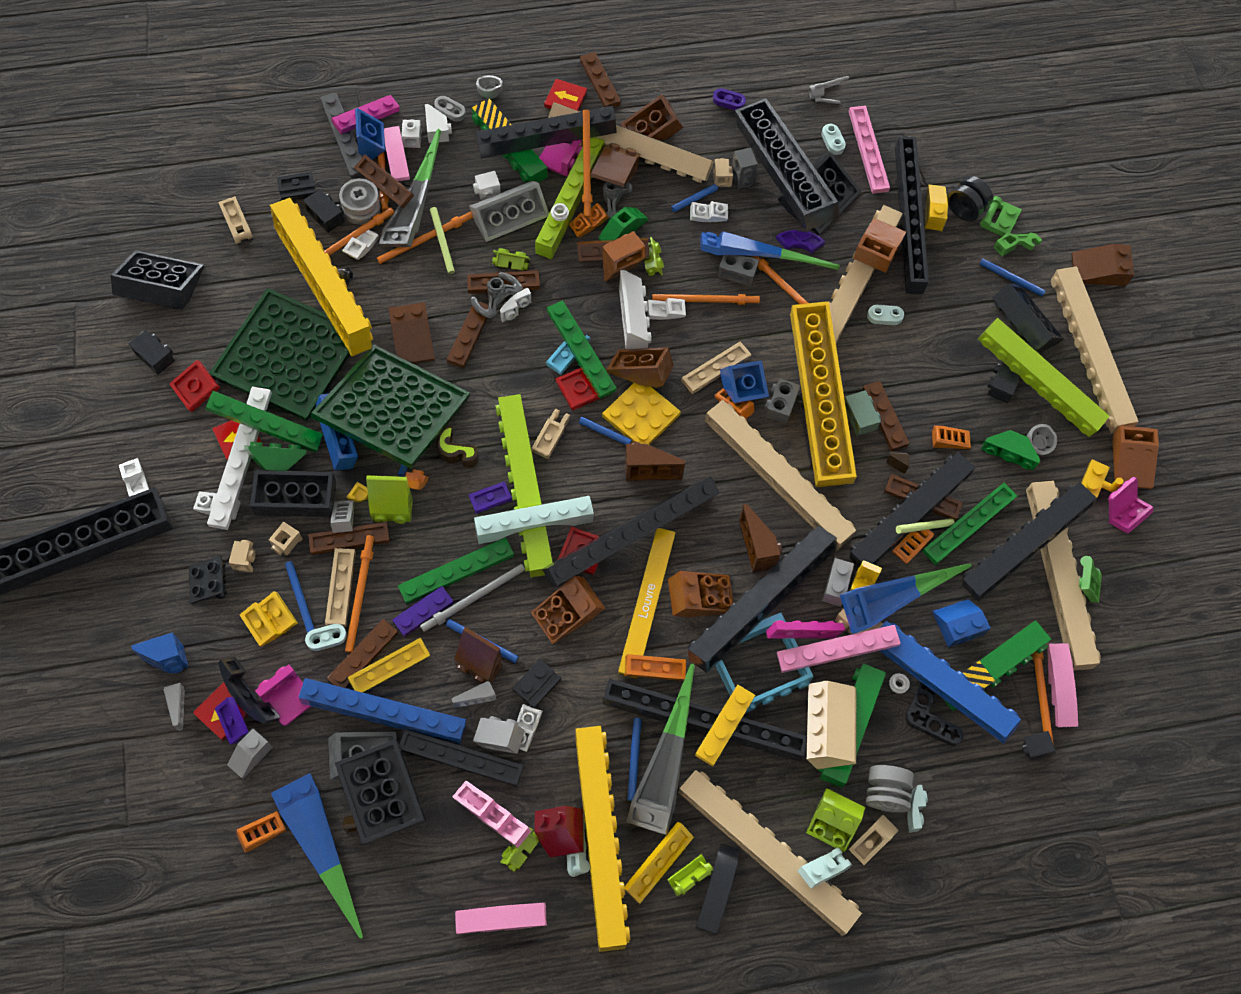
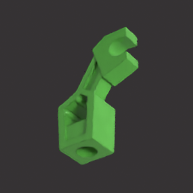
(1003, 247)

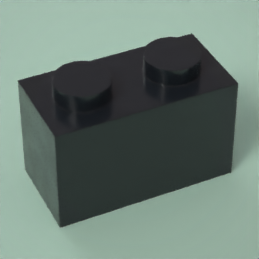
(324, 210)
(151, 351)
(1004, 383)

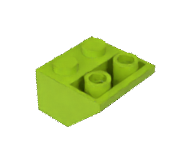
(835, 820)

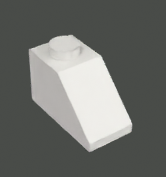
(434, 121)

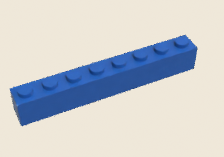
(953, 686)
(382, 711)

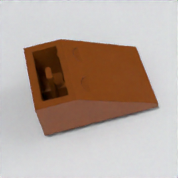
(879, 245)
(622, 255)
(1135, 454)
(699, 594)
(567, 609)

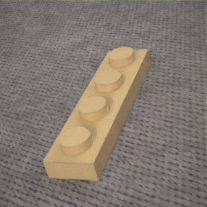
(711, 370)
(340, 587)

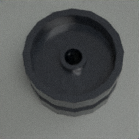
(970, 198)

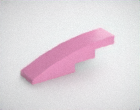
(396, 154)
(1062, 685)
(492, 814)
(501, 918)

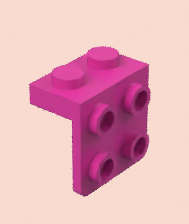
(561, 156)
(1126, 509)
(283, 694)

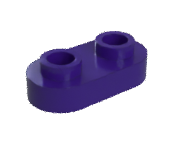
(728, 99)

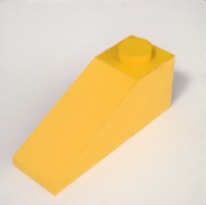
(936, 207)

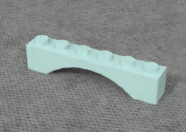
(566, 512)

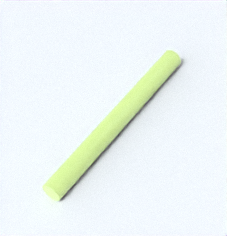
(442, 241)
(924, 526)

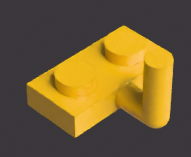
(1095, 477)

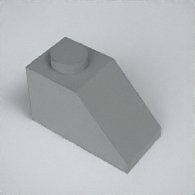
(248, 753)

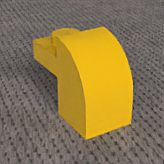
(865, 575)

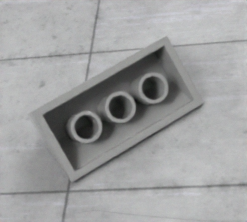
(509, 210)

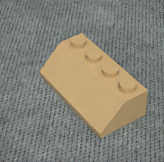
(831, 724)

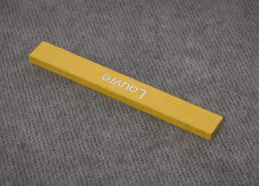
(648, 595)

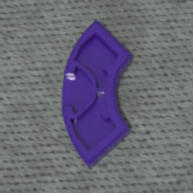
(803, 240)

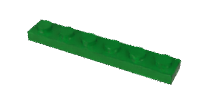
(581, 349)
(263, 421)
(969, 523)
(456, 570)

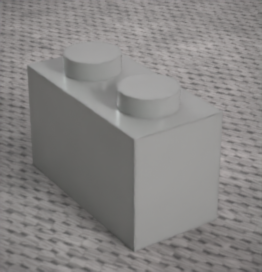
(837, 581)
(499, 735)

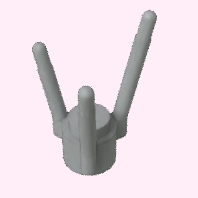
(817, 90)

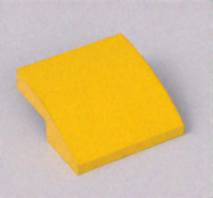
(268, 619)

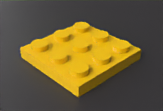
(641, 414)

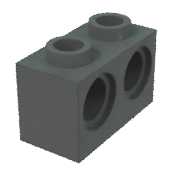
(744, 168)
(737, 271)
(784, 401)

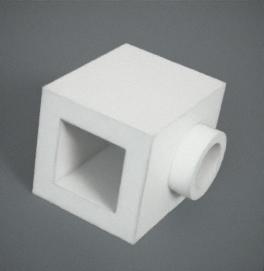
(411, 133)
(486, 185)

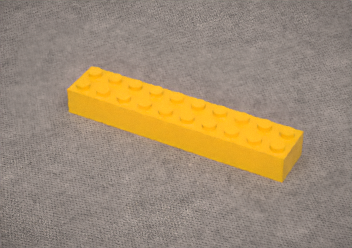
(322, 277)
(822, 394)
(600, 839)

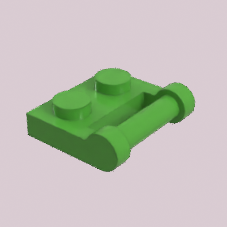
(1005, 220)
(1091, 579)

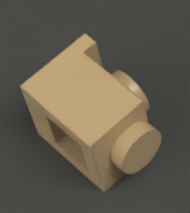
(722, 172)
(282, 534)
(242, 556)

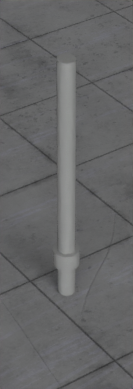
(440, 617)

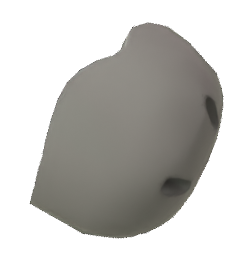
(491, 90)
(1039, 441)

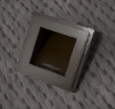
(899, 461)
(349, 824)

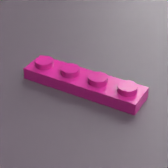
(378, 109)
(805, 630)

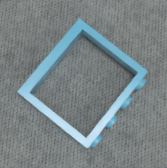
(784, 690)

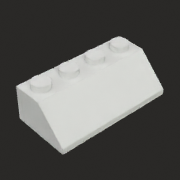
(633, 311)

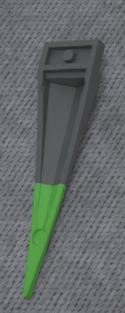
(406, 222)
(657, 792)

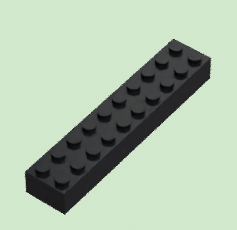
(787, 164)
(82, 539)

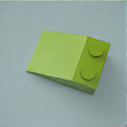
(389, 499)

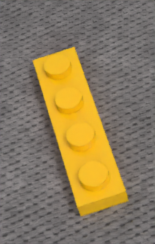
(389, 666)
(725, 725)
(658, 862)

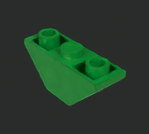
(623, 223)
(1012, 448)
(274, 457)

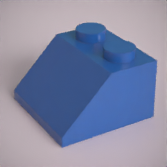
(369, 134)
(744, 381)
(961, 622)
(163, 653)

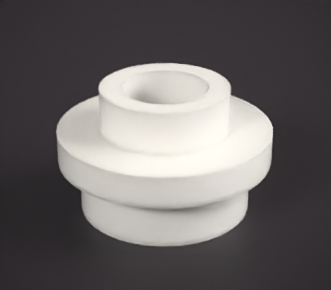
(559, 208)
(901, 678)

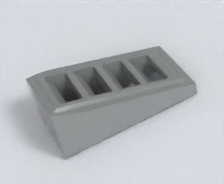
(342, 520)
(476, 695)
(175, 701)

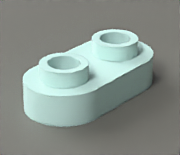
(831, 136)
(886, 315)
(326, 638)

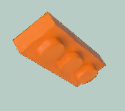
(655, 667)

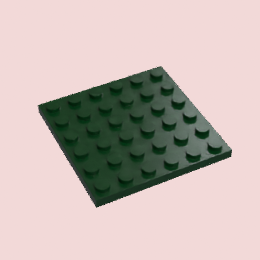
(285, 351)
(391, 406)

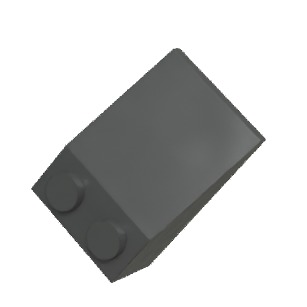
(351, 743)

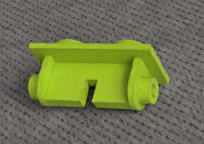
(504, 257)
(655, 262)
(514, 855)
(691, 873)

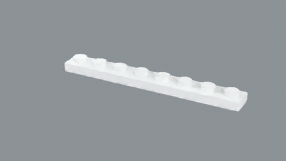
(236, 466)

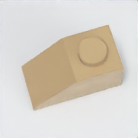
(873, 839)

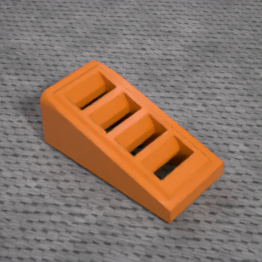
(745, 408)
(945, 443)
(922, 536)
(248, 846)

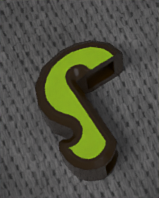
(454, 452)

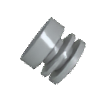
(889, 788)

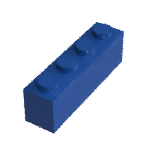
(339, 445)

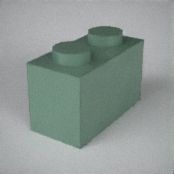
(862, 413)

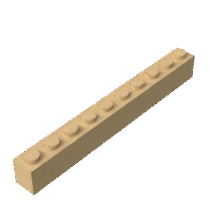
(652, 150)
(856, 280)
(1093, 348)
(778, 473)
(1064, 585)
(768, 851)

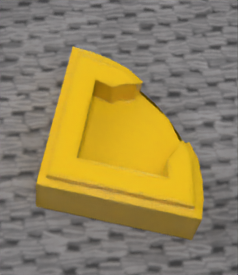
(358, 493)

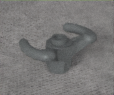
(612, 194)
(496, 293)

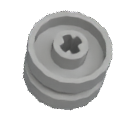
(359, 201)

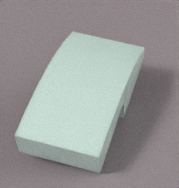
(918, 802)

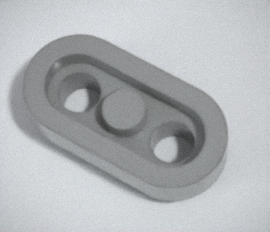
(451, 109)

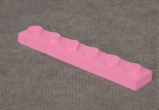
(869, 149)
(838, 648)

